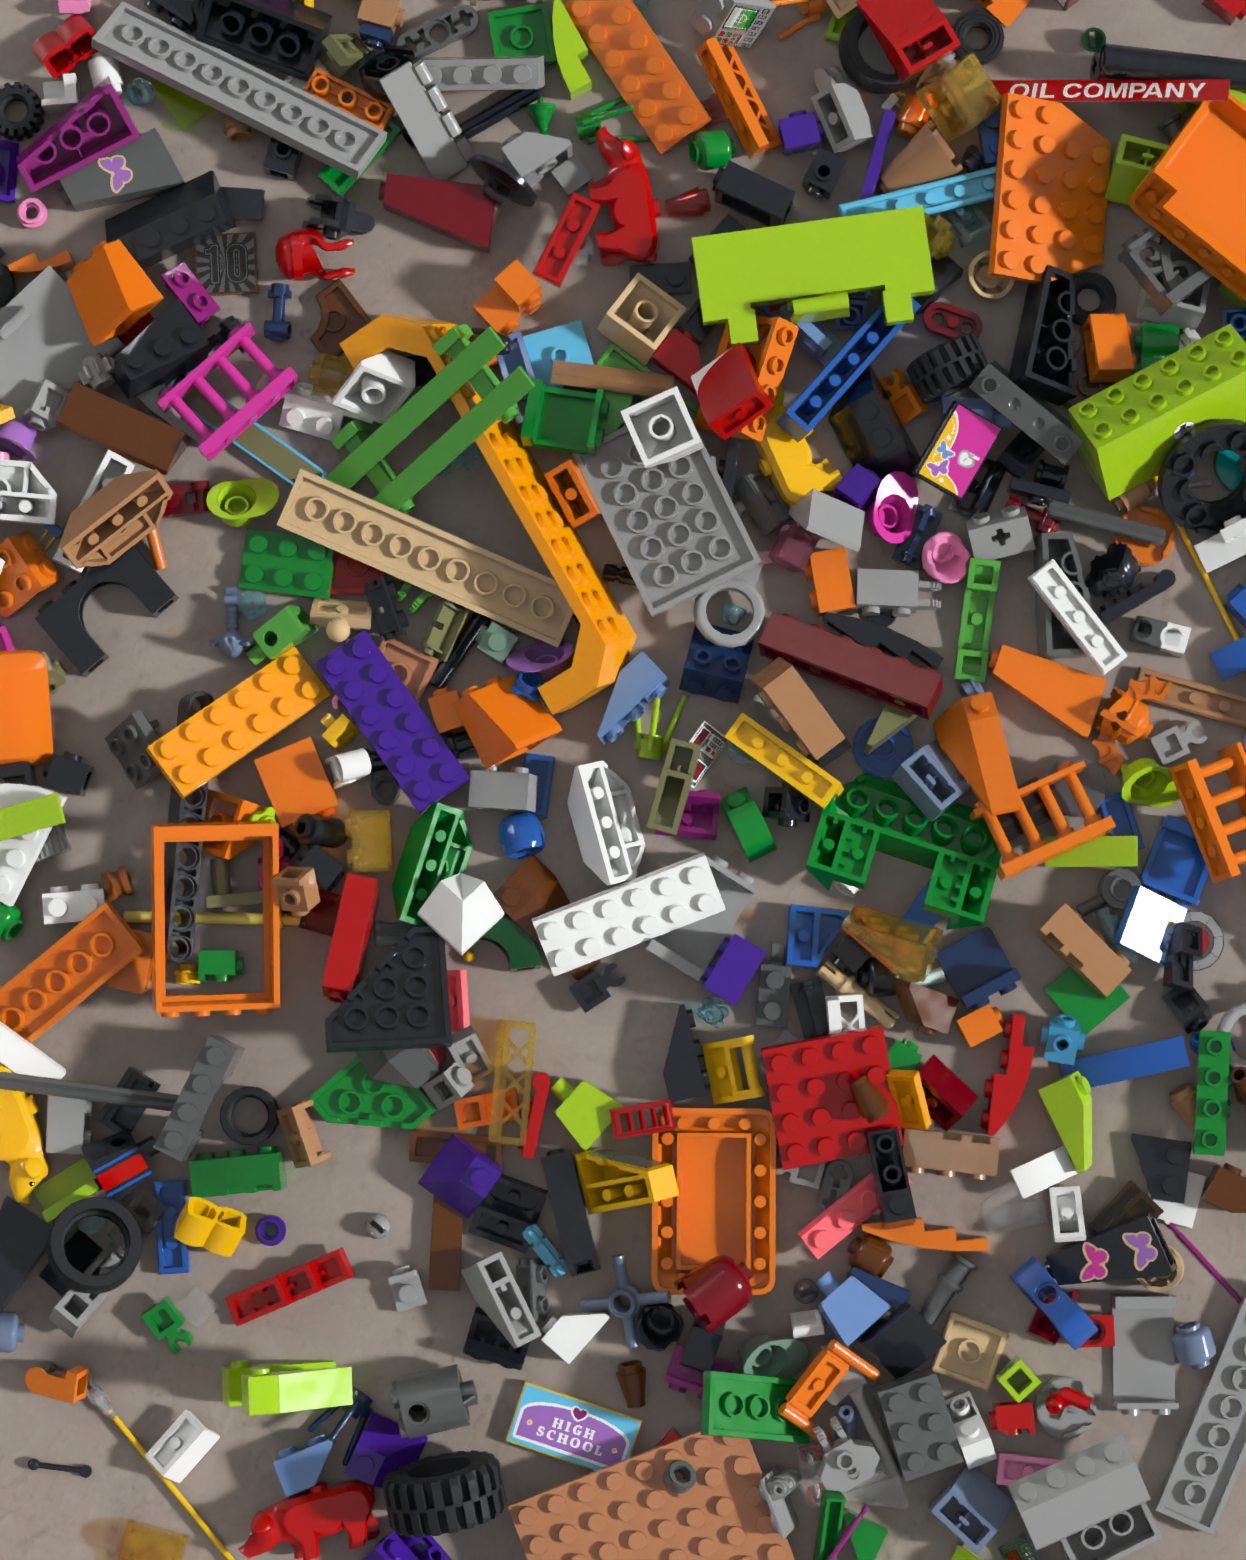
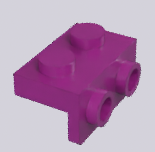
(699, 816)

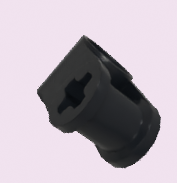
(381, 775)

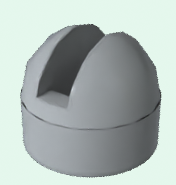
(381, 1220)

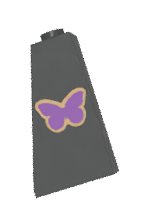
(123, 175)

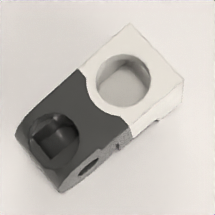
(1160, 635)

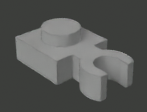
(1173, 744)
(808, 1175)

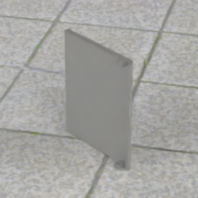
(43, 341)

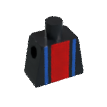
(120, 1162)

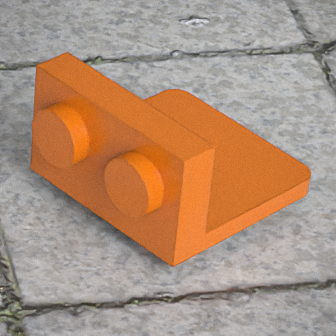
(24, 572)

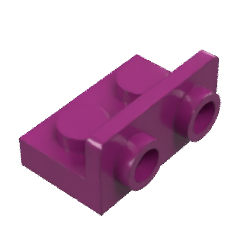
(684, 1378)

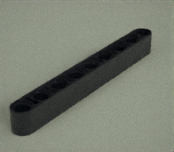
(173, 869)

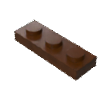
(427, 1144)

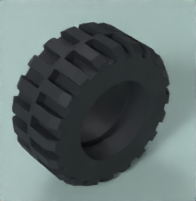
(444, 1493)

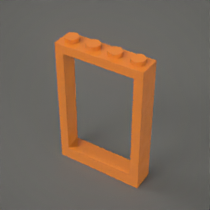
(229, 1003)

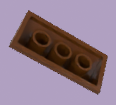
(122, 429)

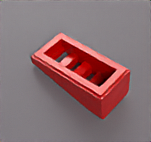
(667, 1112)

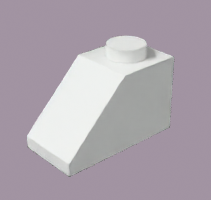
(572, 1332)

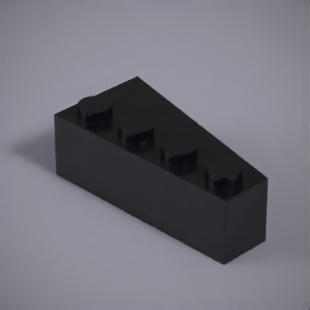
(1045, 339)

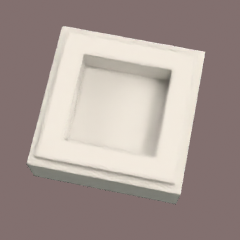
(806, 1323)

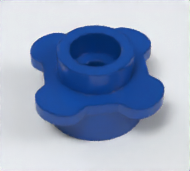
(527, 685)

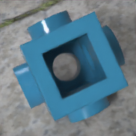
(1062, 1039)

